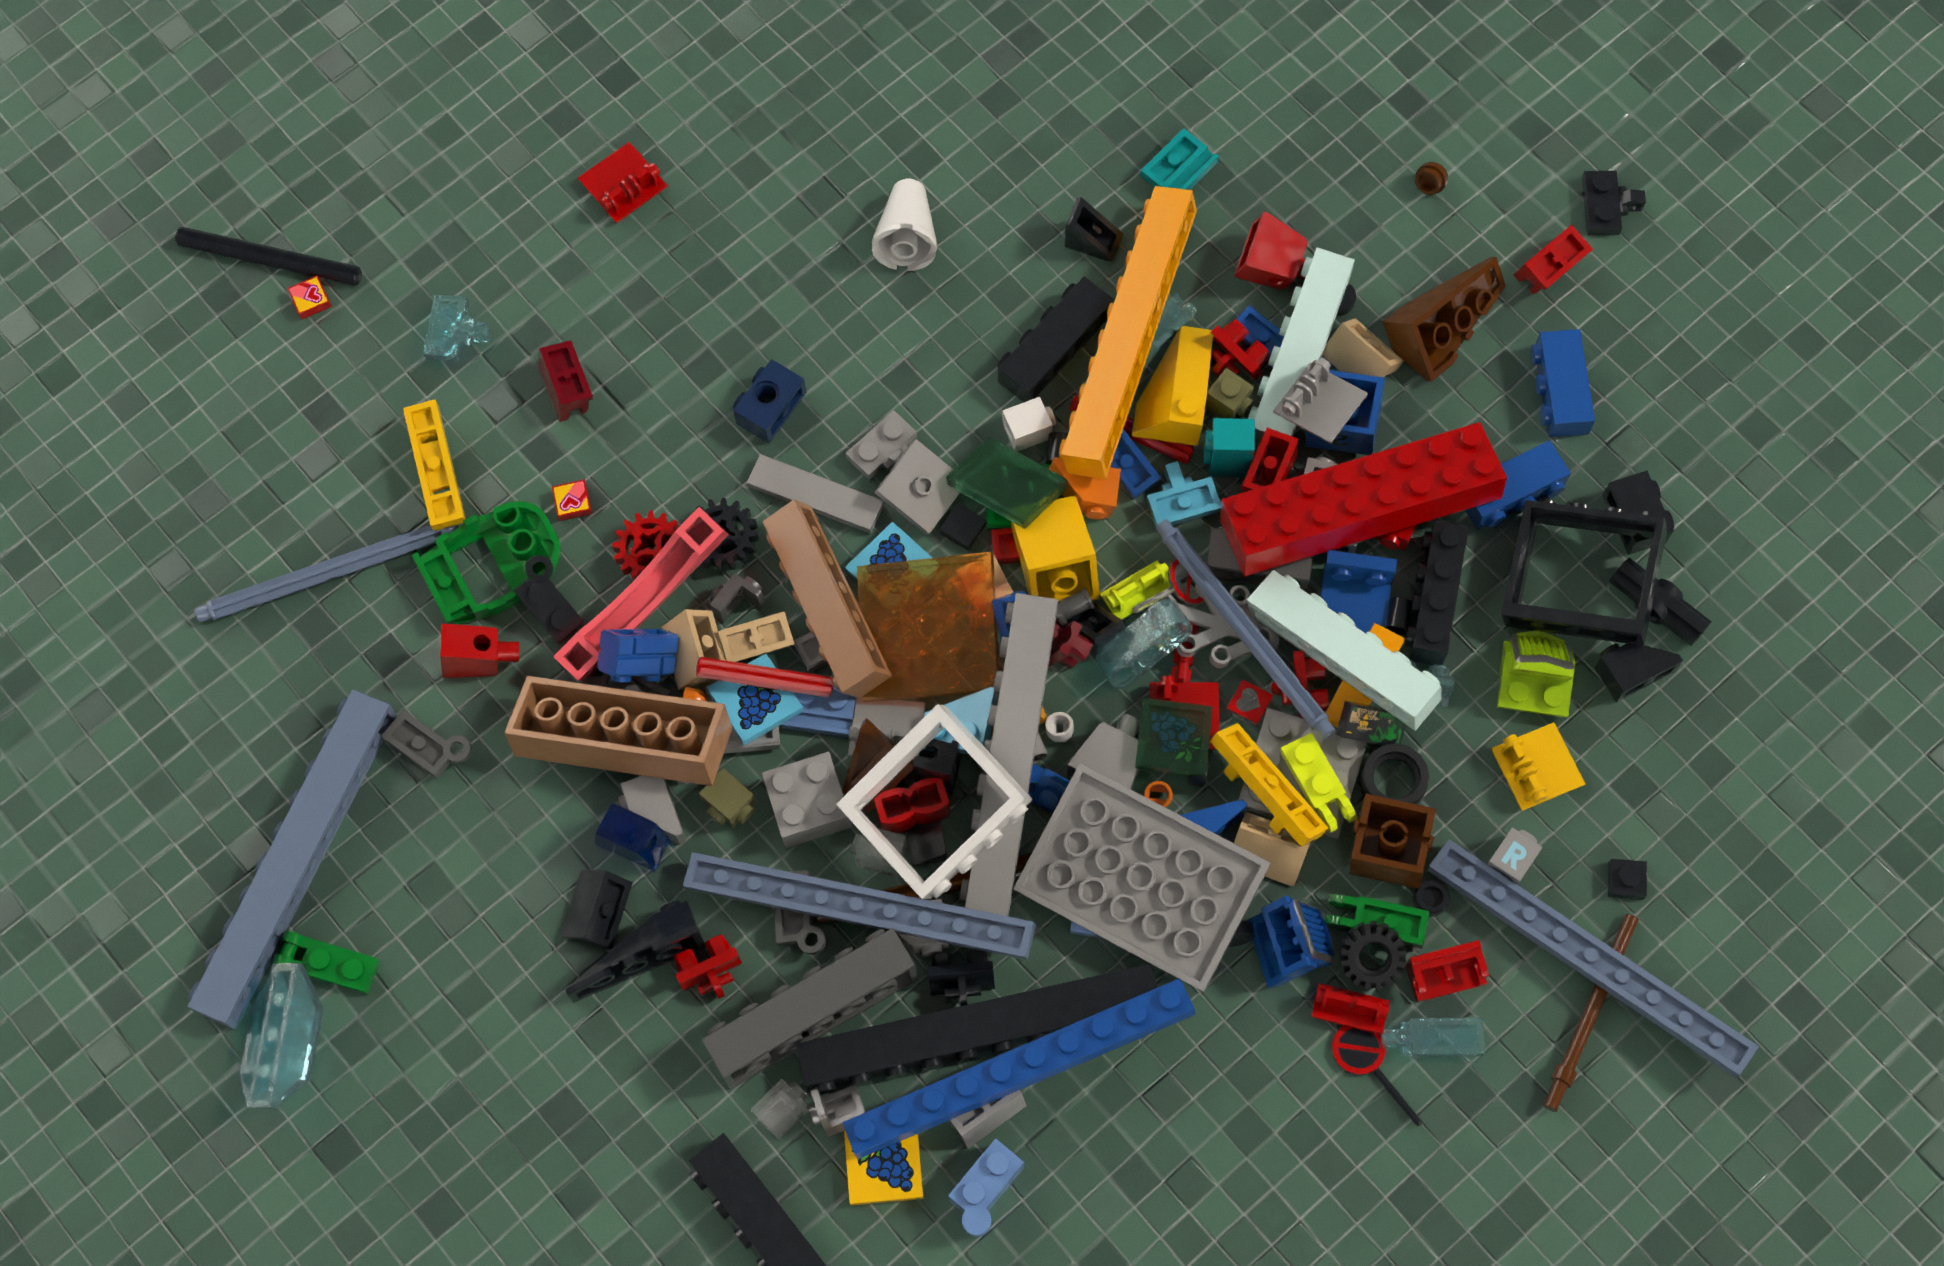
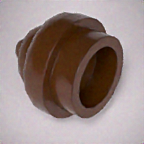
(1431, 178)

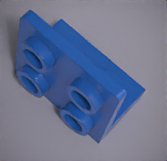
(1358, 586)

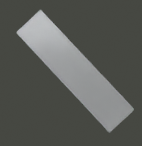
(823, 495)

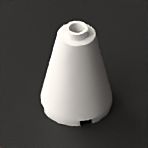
(905, 228)

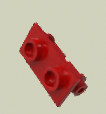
(1350, 1008)

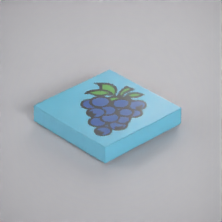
(887, 547)
(754, 708)

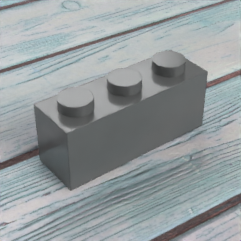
(1225, 565)

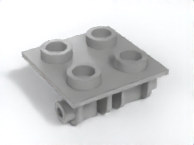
(1320, 401)
(891, 717)

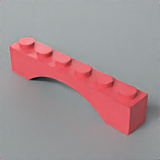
(662, 576)

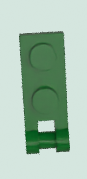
(330, 962)

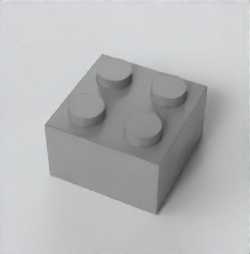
(806, 799)

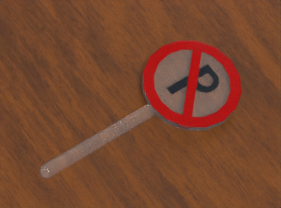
(1181, 585)

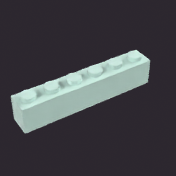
(1303, 334)
(1345, 649)

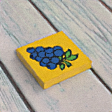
(885, 1174)

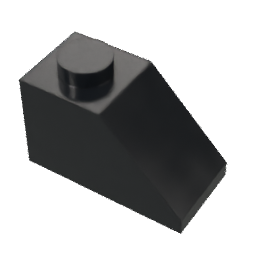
(1634, 668)

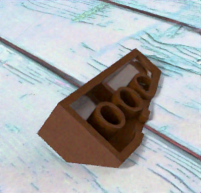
(1437, 322)

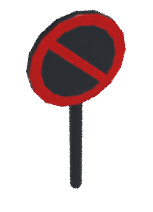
(1362, 1053)

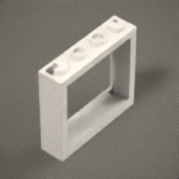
(894, 761)

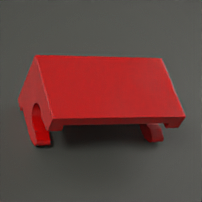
(1554, 260)
(1447, 971)

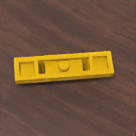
(434, 465)
(1269, 785)

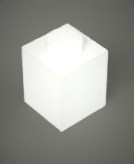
(1028, 423)

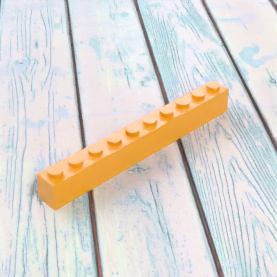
(1128, 333)

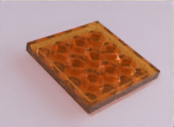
(932, 624)

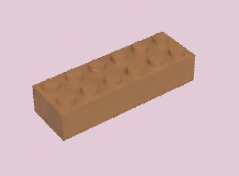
(619, 730)

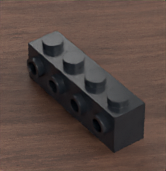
(1437, 594)

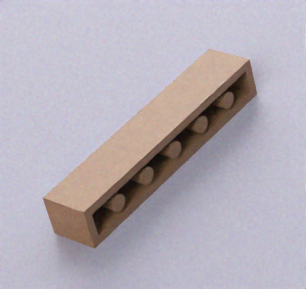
(826, 599)

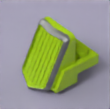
(1536, 674)

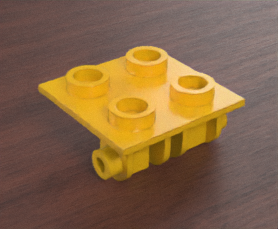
(1537, 766)

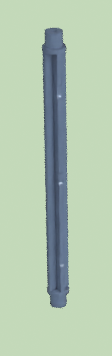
(319, 573)
(1245, 629)

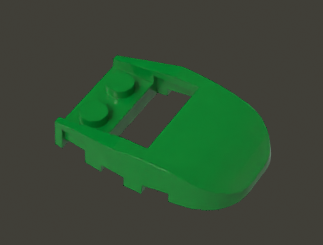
(512, 535)

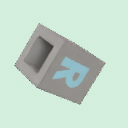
(1515, 854)

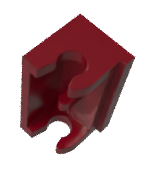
(564, 379)

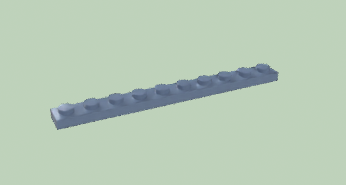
(860, 905)
(1593, 959)

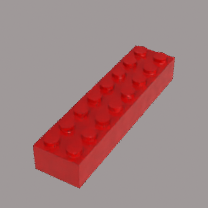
(1362, 498)

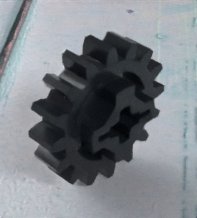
(735, 544)

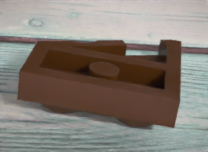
(869, 750)

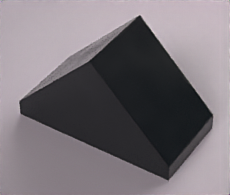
(1091, 232)
(1098, 626)

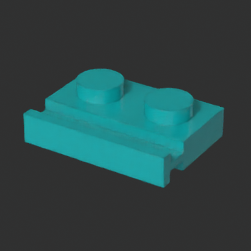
(1180, 163)

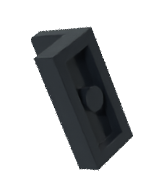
(596, 908)

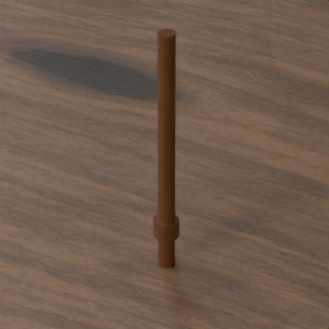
(1565, 1073)

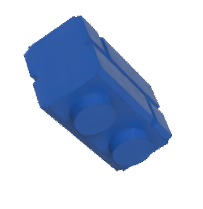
(637, 653)

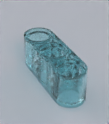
(1143, 643)

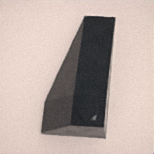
(643, 950)

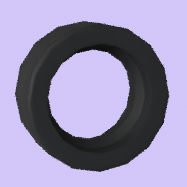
(1400, 753)

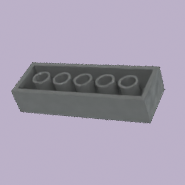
(810, 1007)

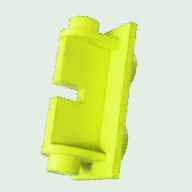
(1136, 589)

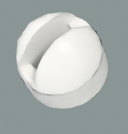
(1051, 727)

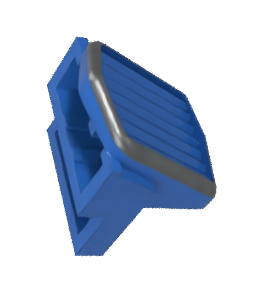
(1290, 940)

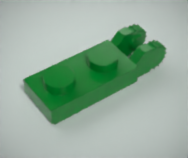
(1407, 921)

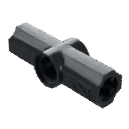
(1667, 605)

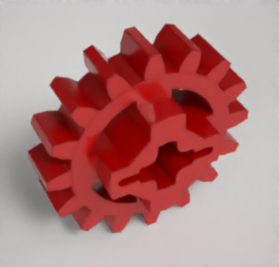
(643, 532)

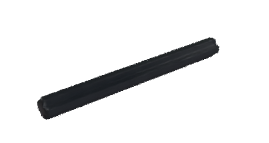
(268, 255)

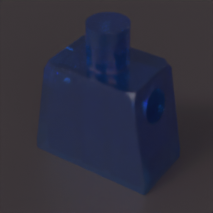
(629, 837)

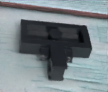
(1607, 202)

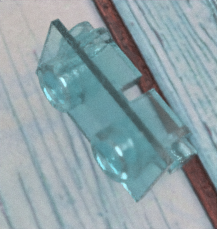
(1173, 317)

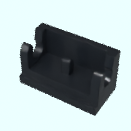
(943, 766)

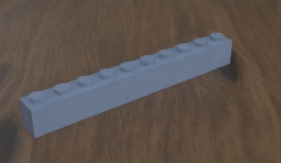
(291, 861)

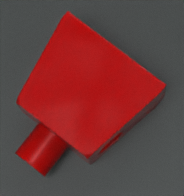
(1272, 254)
(473, 651)

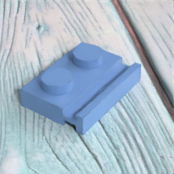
(824, 714)

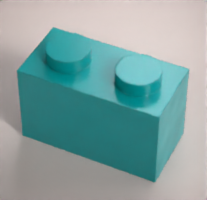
(1229, 447)

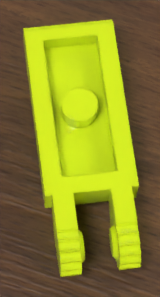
(1317, 779)

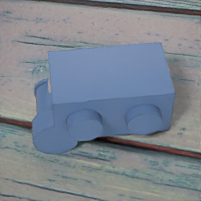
(984, 1186)

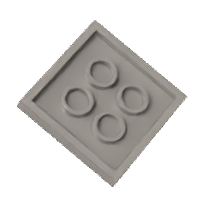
(1342, 754)

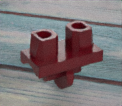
(1069, 646)

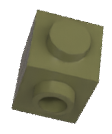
(1229, 396)
(728, 800)

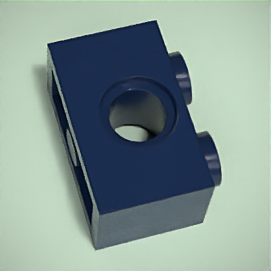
(767, 418)

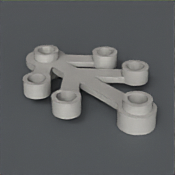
(1219, 629)

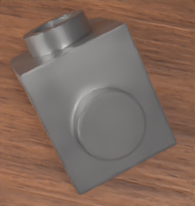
(728, 597)
(835, 1109)

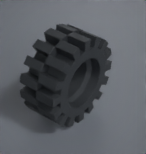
(1367, 976)

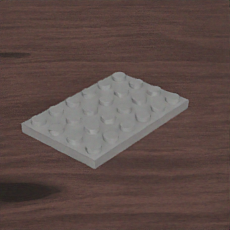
(1142, 877)

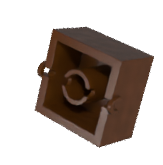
(1392, 841)

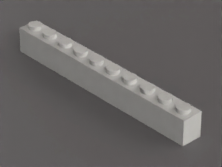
(1012, 744)

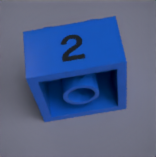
(1361, 429)

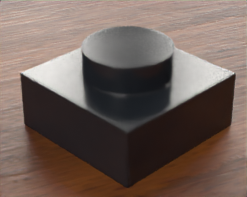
(1627, 879)

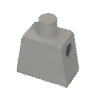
(1110, 751)

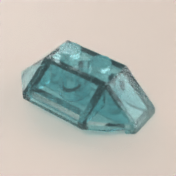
(281, 1037)

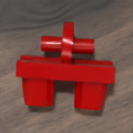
(1228, 339)
(1305, 670)
(693, 973)

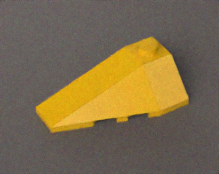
(1177, 392)

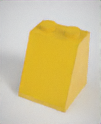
(1058, 552)

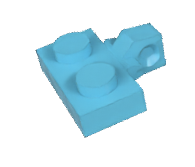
(1182, 498)

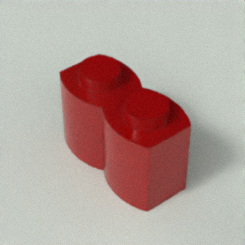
(920, 804)

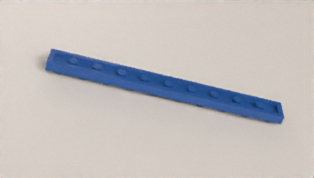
(1018, 1068)

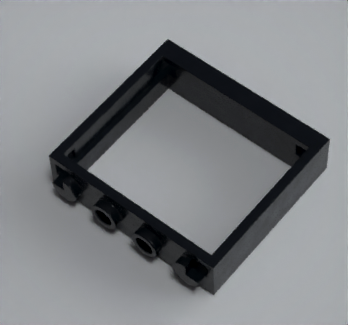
(1578, 623)

